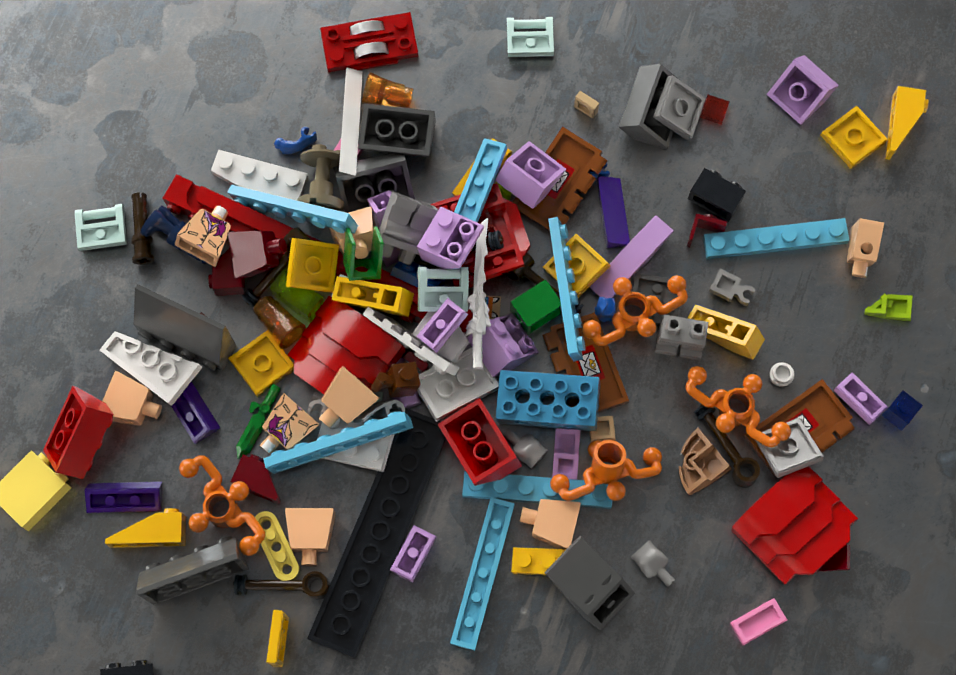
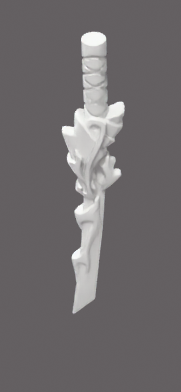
(478, 306)

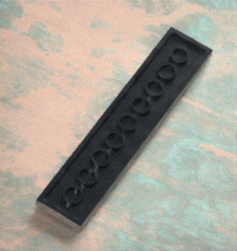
(378, 537)

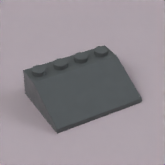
(182, 329)
(191, 571)

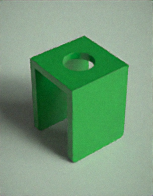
(373, 264)
(536, 307)

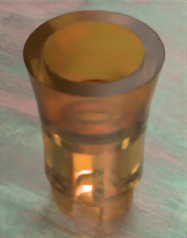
(386, 92)
(278, 321)

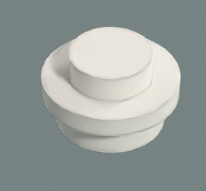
(781, 374)

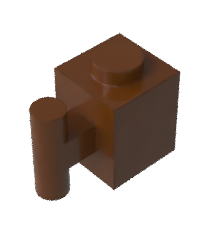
(400, 379)

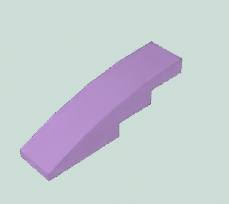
(633, 256)

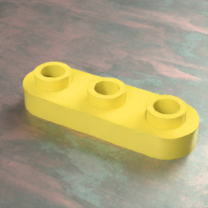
(285, 555)

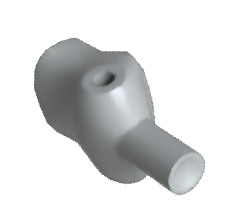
(526, 448)
(652, 562)

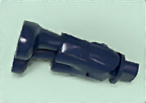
(166, 222)

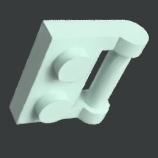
(533, 42)
(103, 233)
(432, 297)

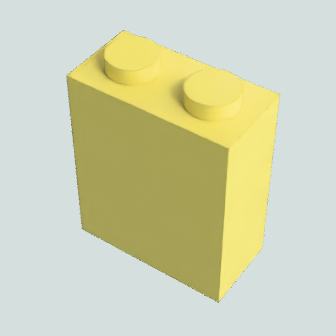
(31, 490)

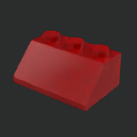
(78, 433)
(479, 444)

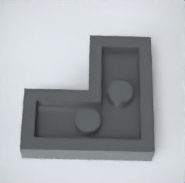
(657, 287)

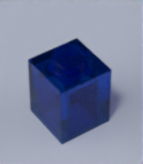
(902, 410)

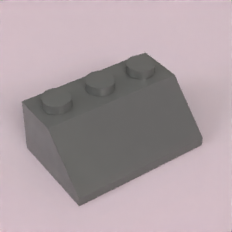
(641, 106)
(397, 130)
(373, 178)

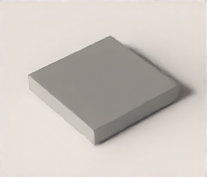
(679, 107)
(794, 453)

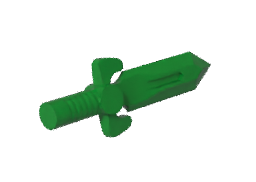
(256, 422)

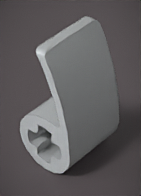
(380, 410)

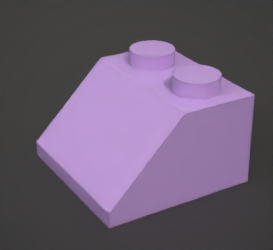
(802, 89)
(530, 174)

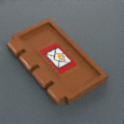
(578, 159)
(596, 363)
(820, 414)

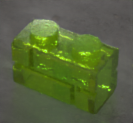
(301, 301)

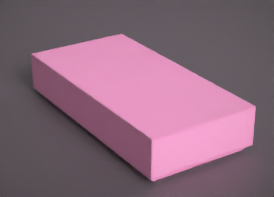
(758, 621)

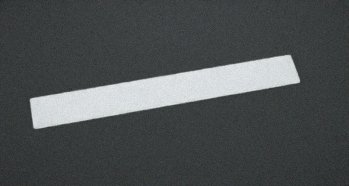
(350, 121)

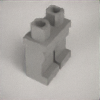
(405, 225)
(681, 331)

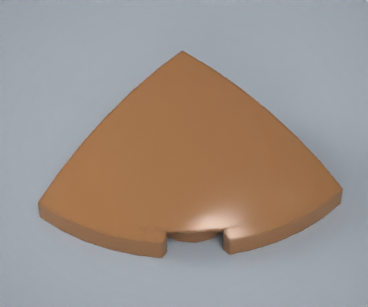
(701, 463)

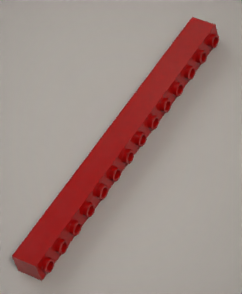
(189, 198)

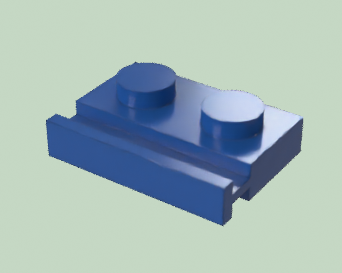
(408, 274)

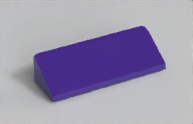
(613, 211)
(195, 414)
(123, 497)

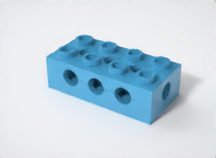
(541, 385)

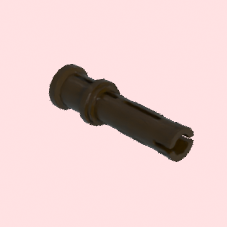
(141, 244)

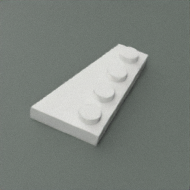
(259, 175)
(406, 338)
(156, 369)

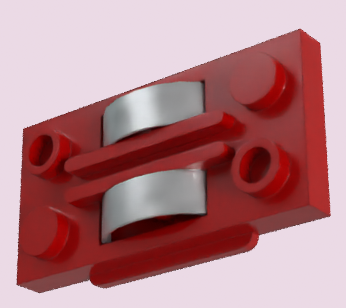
(369, 42)

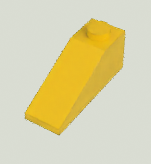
(906, 109)
(373, 295)
(730, 332)
(157, 530)

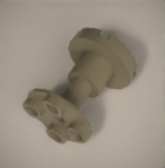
(321, 189)

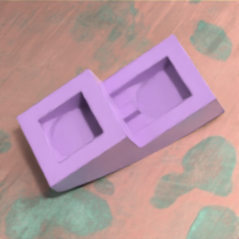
(566, 452)

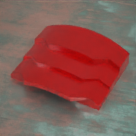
(507, 220)
(346, 339)
(796, 525)

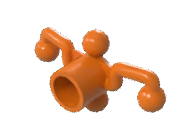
(649, 305)
(728, 418)
(602, 473)
(214, 493)

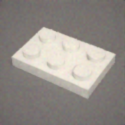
(451, 393)
(369, 455)

